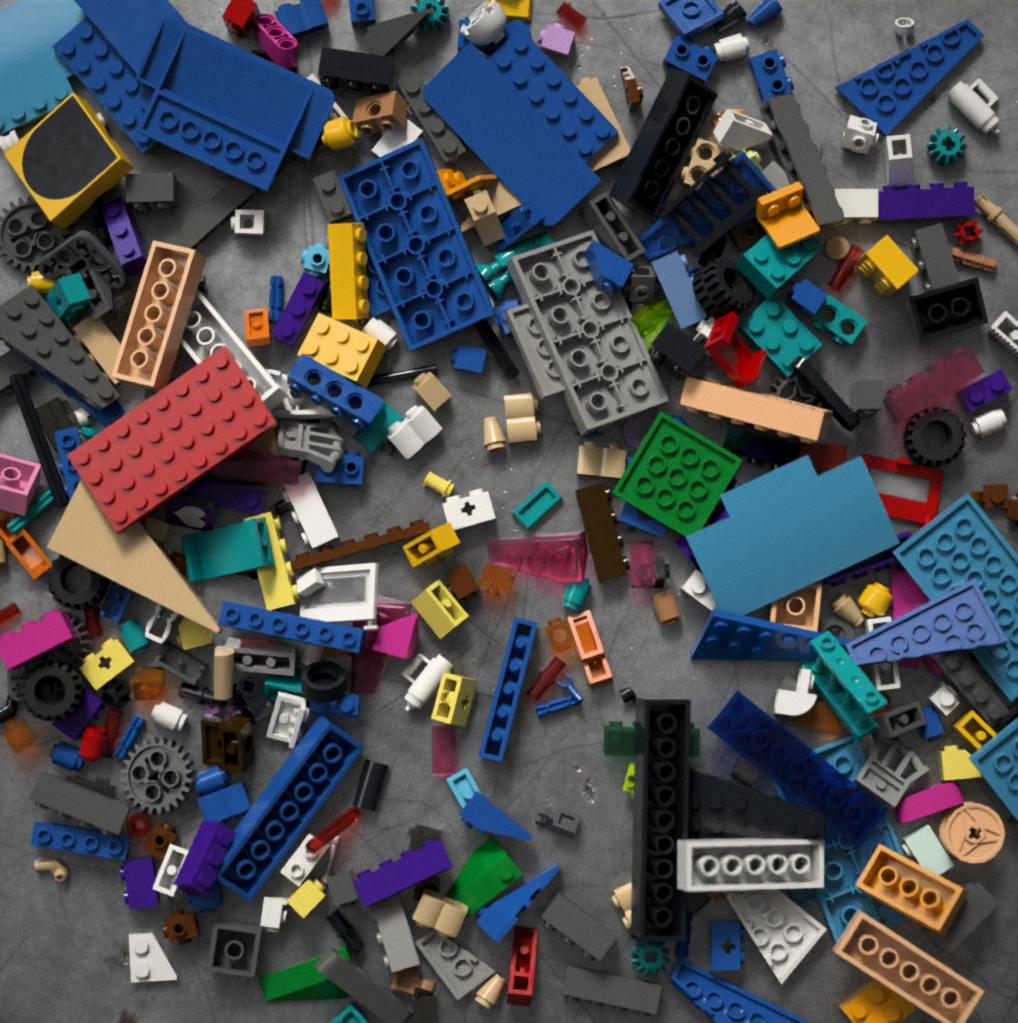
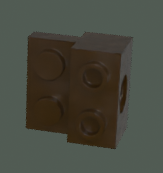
(228, 743)

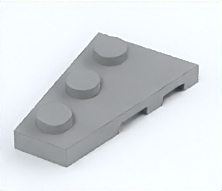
(453, 963)

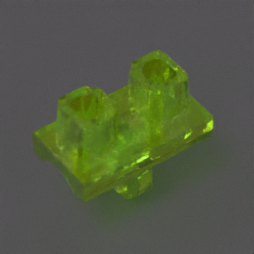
(651, 316)

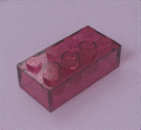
(928, 388)

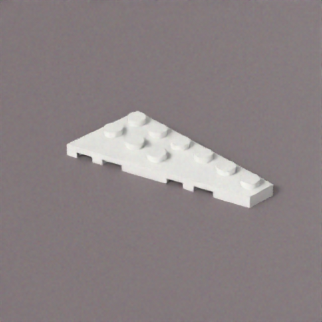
(776, 926)

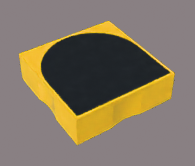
(68, 161)

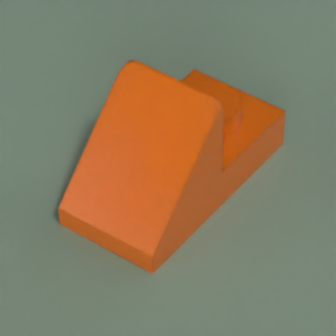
(257, 328)

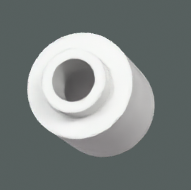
(731, 48)
(381, 331)
(988, 422)
(169, 717)

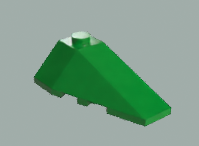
(484, 876)

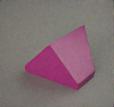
(398, 637)

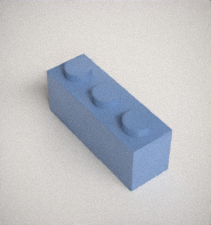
(679, 288)

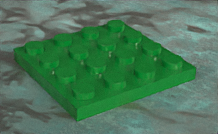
(677, 476)

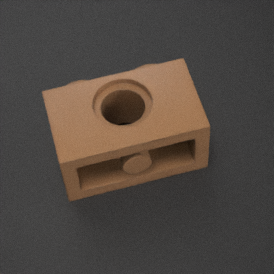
(380, 112)

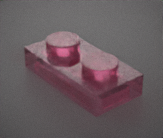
(642, 564)
(443, 749)

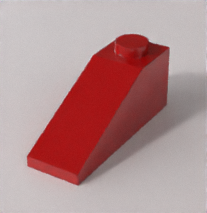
(522, 966)

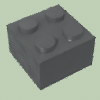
(152, 191)
(235, 949)

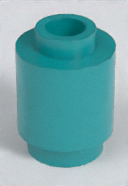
(576, 594)
(134, 637)

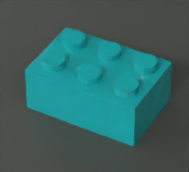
(773, 268)
(779, 334)

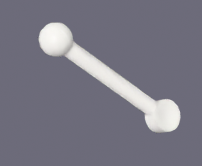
(335, 842)

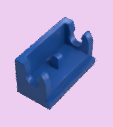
(519, 222)
(117, 602)

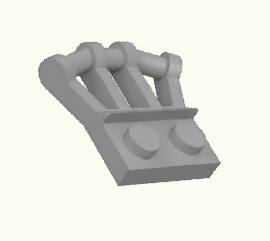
(310, 442)
(883, 782)

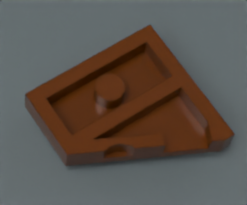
(632, 91)

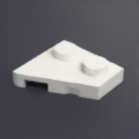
(148, 959)

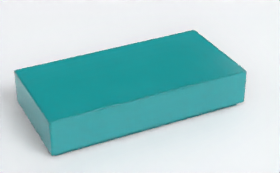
(374, 437)
(537, 505)

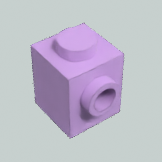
(556, 40)

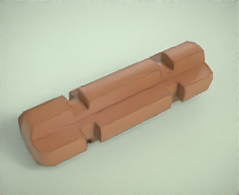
(974, 260)

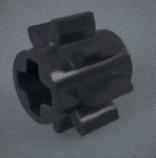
(116, 693)

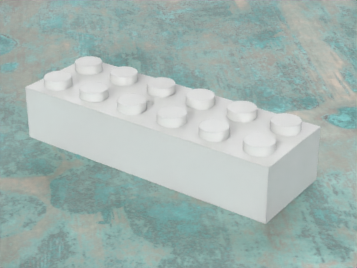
(209, 332)
(749, 864)

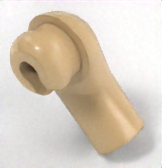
(54, 866)

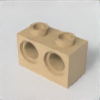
(698, 164)

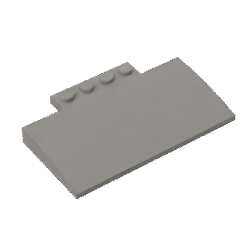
(580, 337)

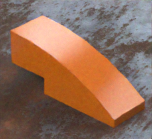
(24, 547)
(590, 649)

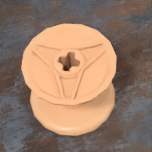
(987, 832)

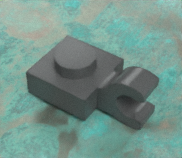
(561, 821)

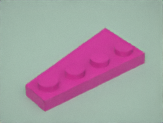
(906, 597)

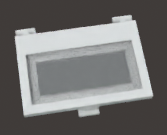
(346, 597)

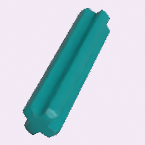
(33, 511)

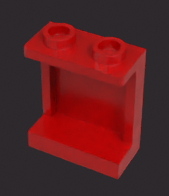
(731, 352)

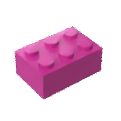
(36, 639)

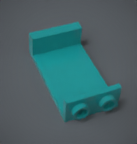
(227, 549)

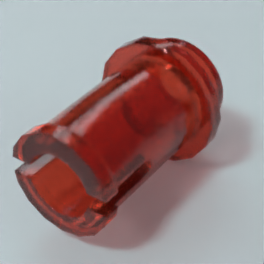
(571, 15)
(93, 622)

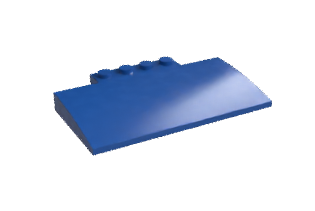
(415, 247)

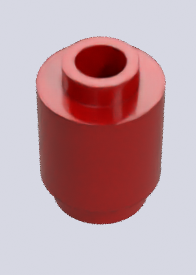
(93, 743)

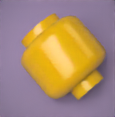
(339, 133)
(875, 600)

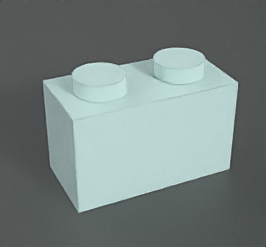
(926, 850)

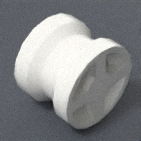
(9, 141)

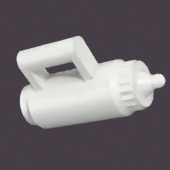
(974, 107)
(427, 682)

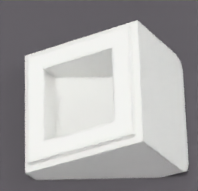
(309, 581)

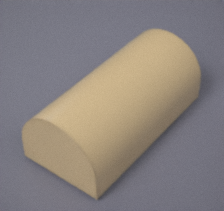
(223, 672)

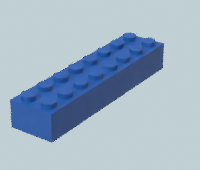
(287, 806)

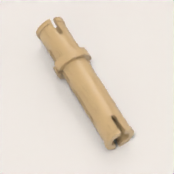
(997, 217)

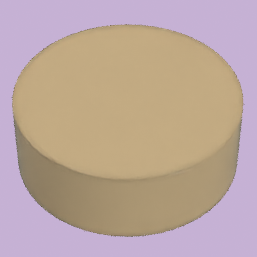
(836, 248)

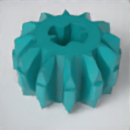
(438, 16)
(953, 140)
(650, 964)

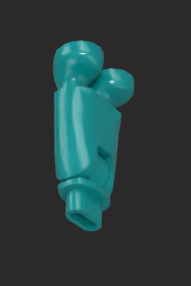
(498, 285)

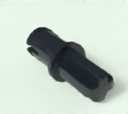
(345, 932)

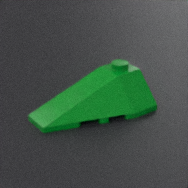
(302, 982)

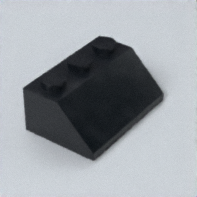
(947, 310)
(760, 445)

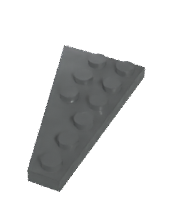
(46, 343)

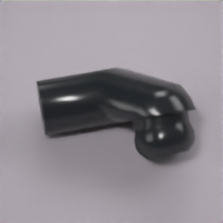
(8, 711)

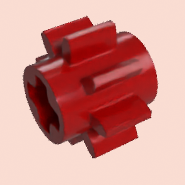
(974, 233)

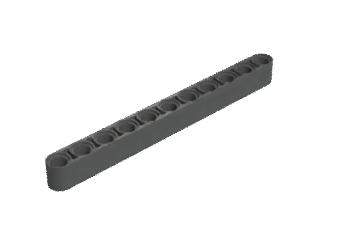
(208, 219)

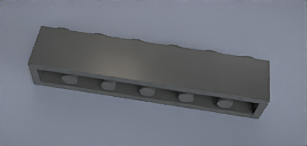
(802, 160)

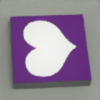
(190, 512)

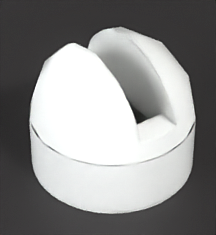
(904, 26)
(83, 417)

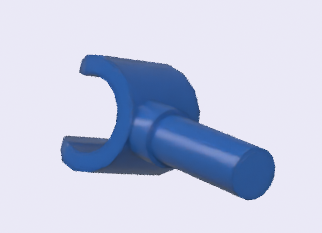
(571, 689)

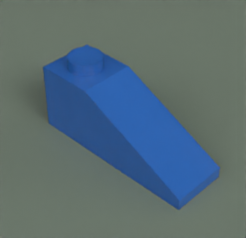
(488, 817)

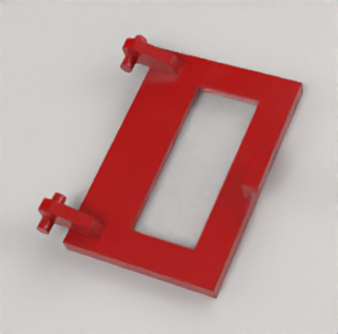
(906, 488)

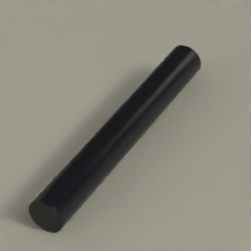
(402, 375)

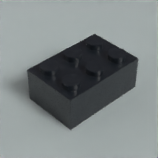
(355, 71)
(676, 351)

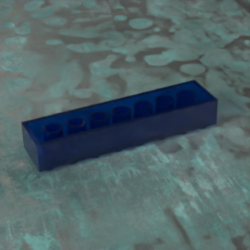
(796, 767)

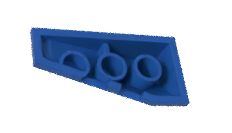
(505, 911)

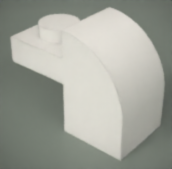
(796, 702)

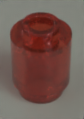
(131, 824)

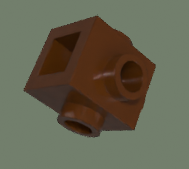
(189, 923)

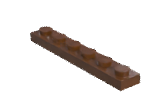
(351, 547)

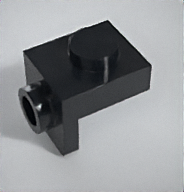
(661, 571)

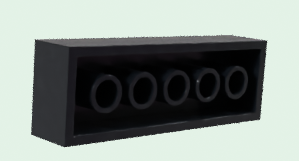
(663, 144)

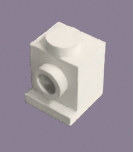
(258, 218)
(944, 699)
(273, 913)

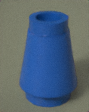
(764, 12)

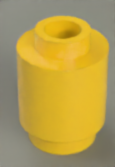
(40, 283)

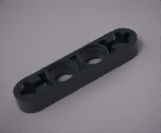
(824, 393)

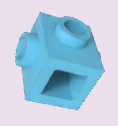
(316, 269)

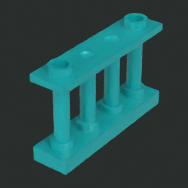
(844, 686)

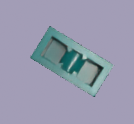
(68, 297)

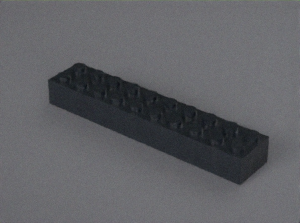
(659, 817)

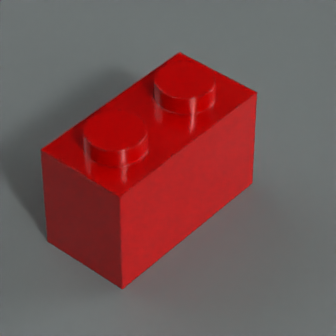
(240, 17)

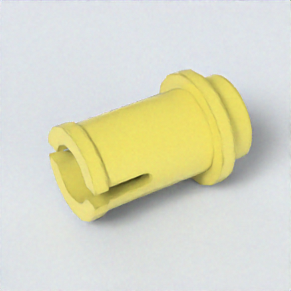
(439, 484)

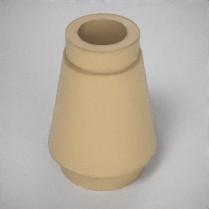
(493, 436)
(847, 609)
(490, 992)

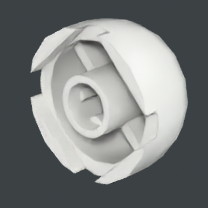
(486, 24)

